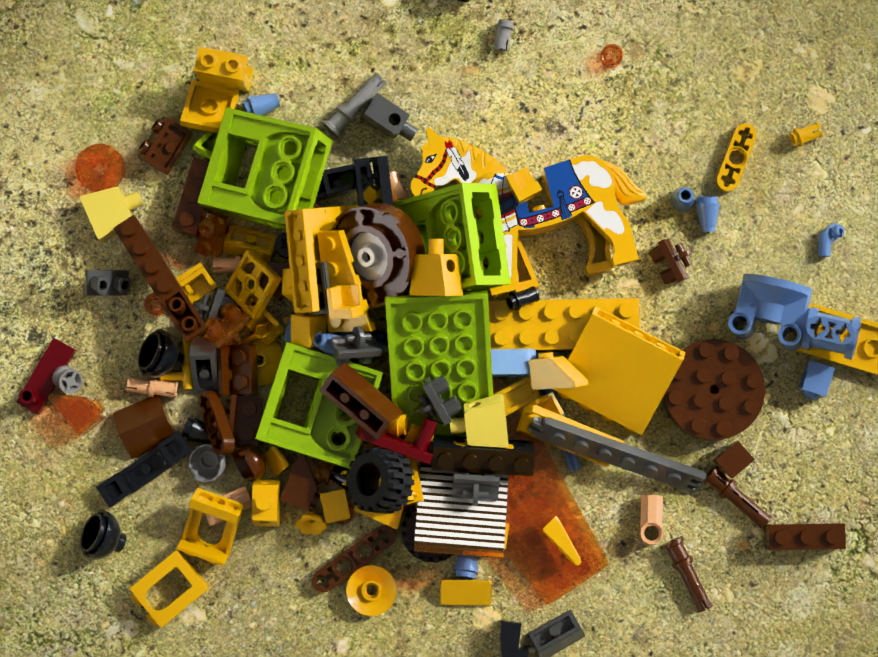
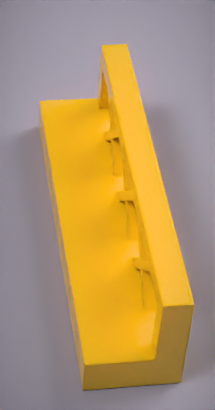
(536, 411)

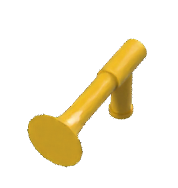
(186, 374)

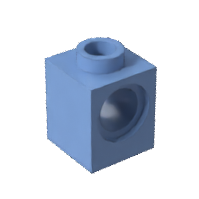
(815, 380)

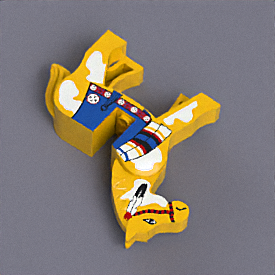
(576, 190)

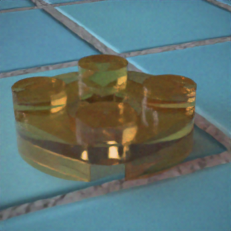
(88, 160)

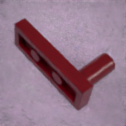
(40, 383)
(416, 450)

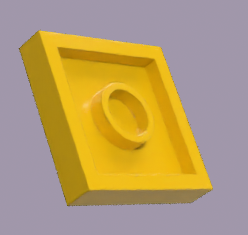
(207, 105)

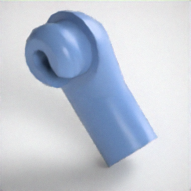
(827, 237)

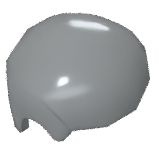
(205, 464)

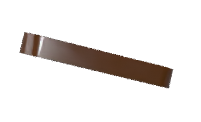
(351, 555)

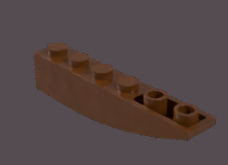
(160, 278)

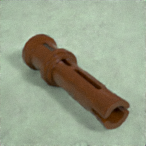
(728, 489)
(683, 563)

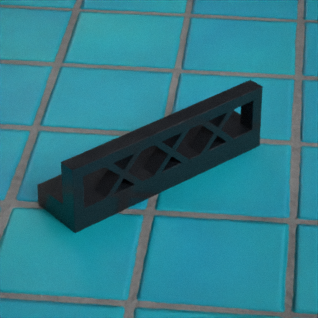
(381, 176)

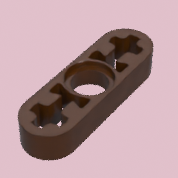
(216, 422)

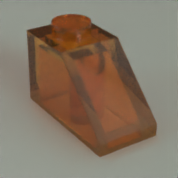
(79, 411)

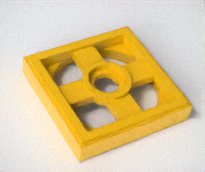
(240, 274)

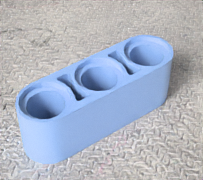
(511, 362)

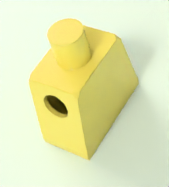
(108, 209)
(483, 422)

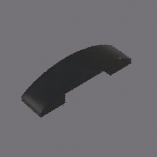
(144, 470)

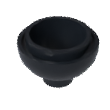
(159, 355)
(101, 536)

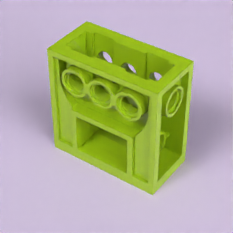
(283, 171)
(452, 217)
(324, 416)

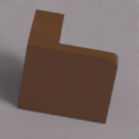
(734, 459)

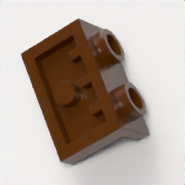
(164, 144)
(237, 370)
(244, 418)

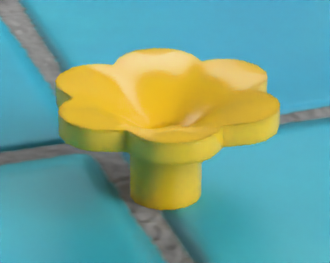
(311, 524)

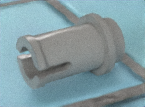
(503, 35)

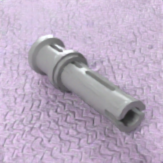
(346, 113)

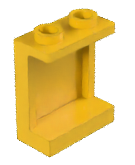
(223, 69)

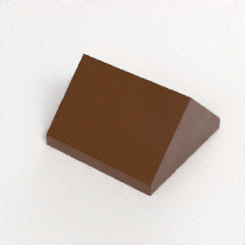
(143, 425)

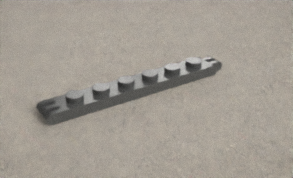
(617, 453)

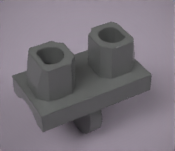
(107, 282)
(219, 300)
(355, 346)
(433, 390)
(475, 486)

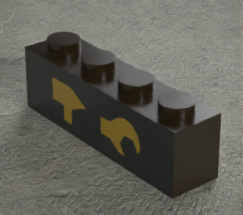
(454, 455)

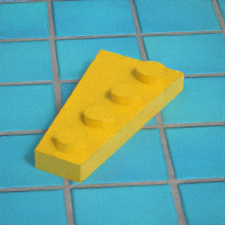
(337, 253)

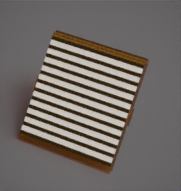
(455, 525)

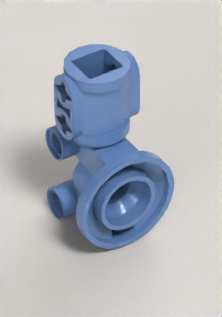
(787, 305)

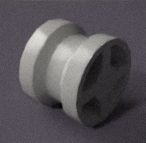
(72, 383)

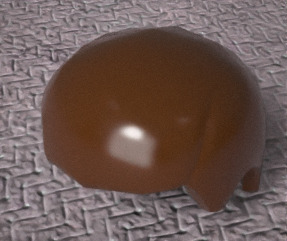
(249, 461)

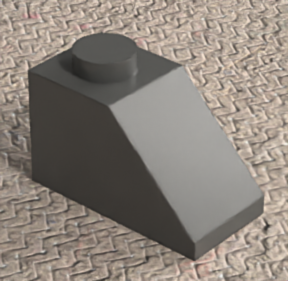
(203, 365)

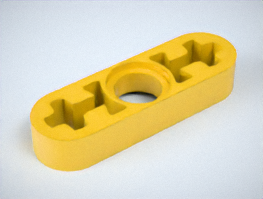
(736, 138)

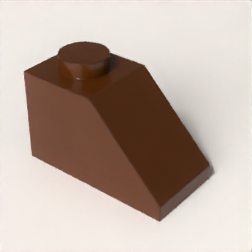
(301, 486)

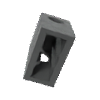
(378, 114)

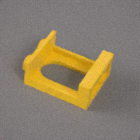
(216, 506)
(163, 616)

